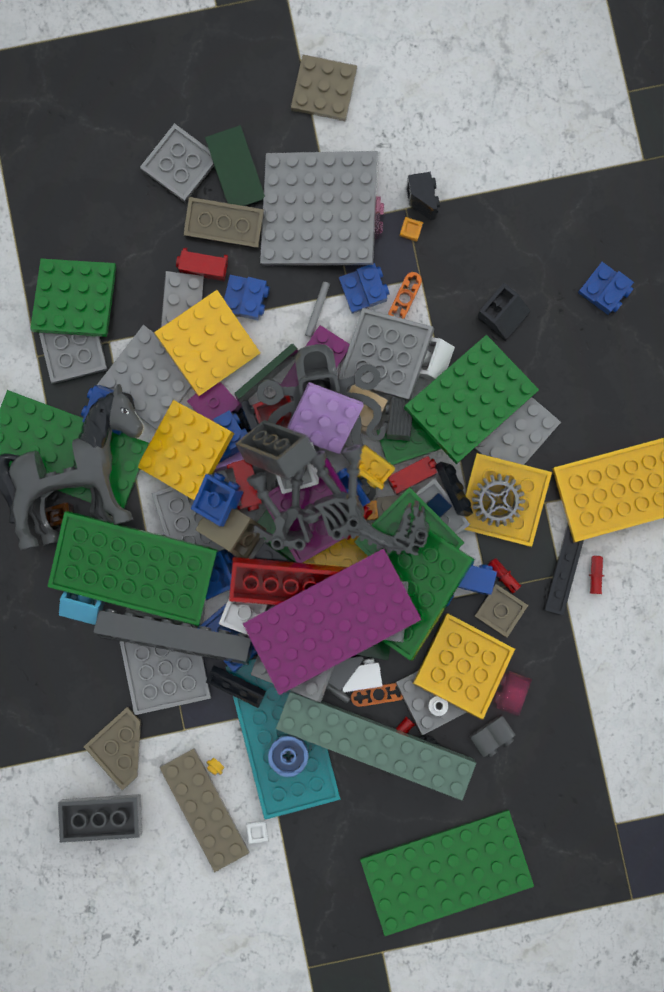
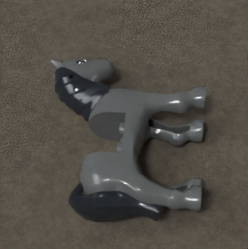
(28, 485)

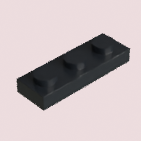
(454, 489)
(235, 686)

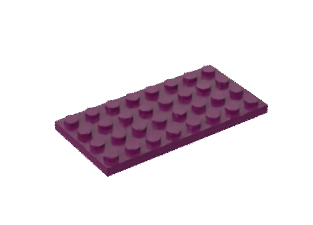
(331, 621)

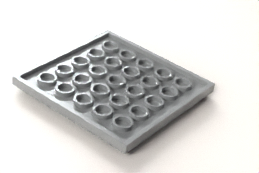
(319, 208)

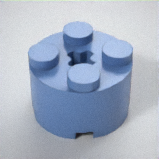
(280, 763)

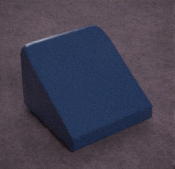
(439, 504)

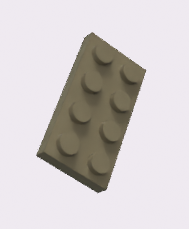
(223, 222)

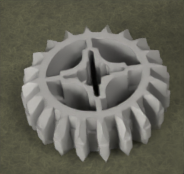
(504, 492)

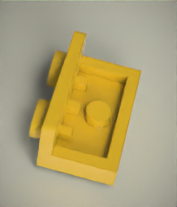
(374, 468)

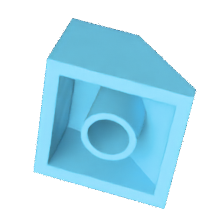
(80, 607)

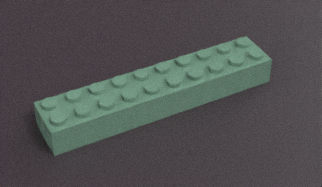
(377, 745)

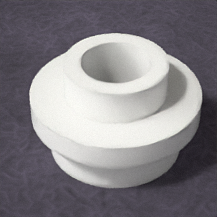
(432, 708)

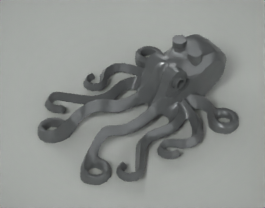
(318, 367)

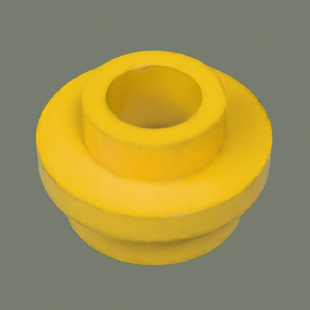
(215, 766)

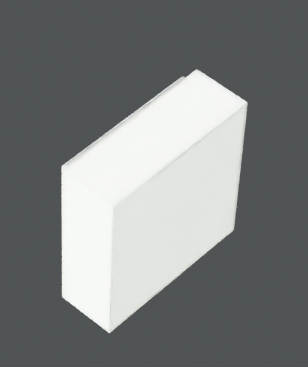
(257, 832)

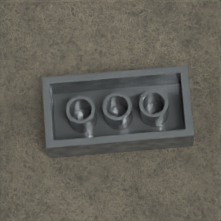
(276, 449)
(100, 818)

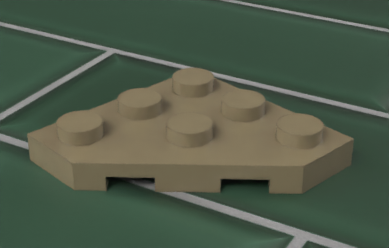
(118, 748)

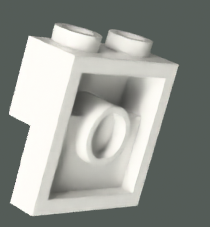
(240, 612)

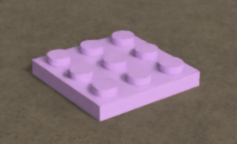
(325, 417)

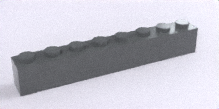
(173, 637)

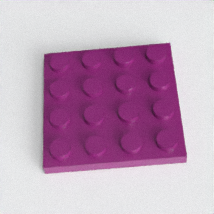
(320, 540)

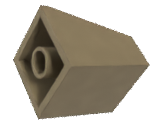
(235, 536)

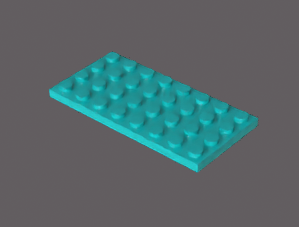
(277, 793)

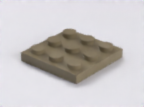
(324, 87)

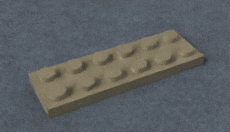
(204, 810)

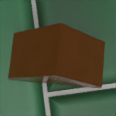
(56, 513)

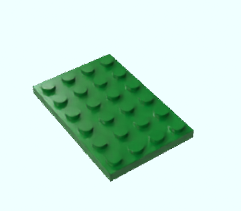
(471, 399)
(431, 584)

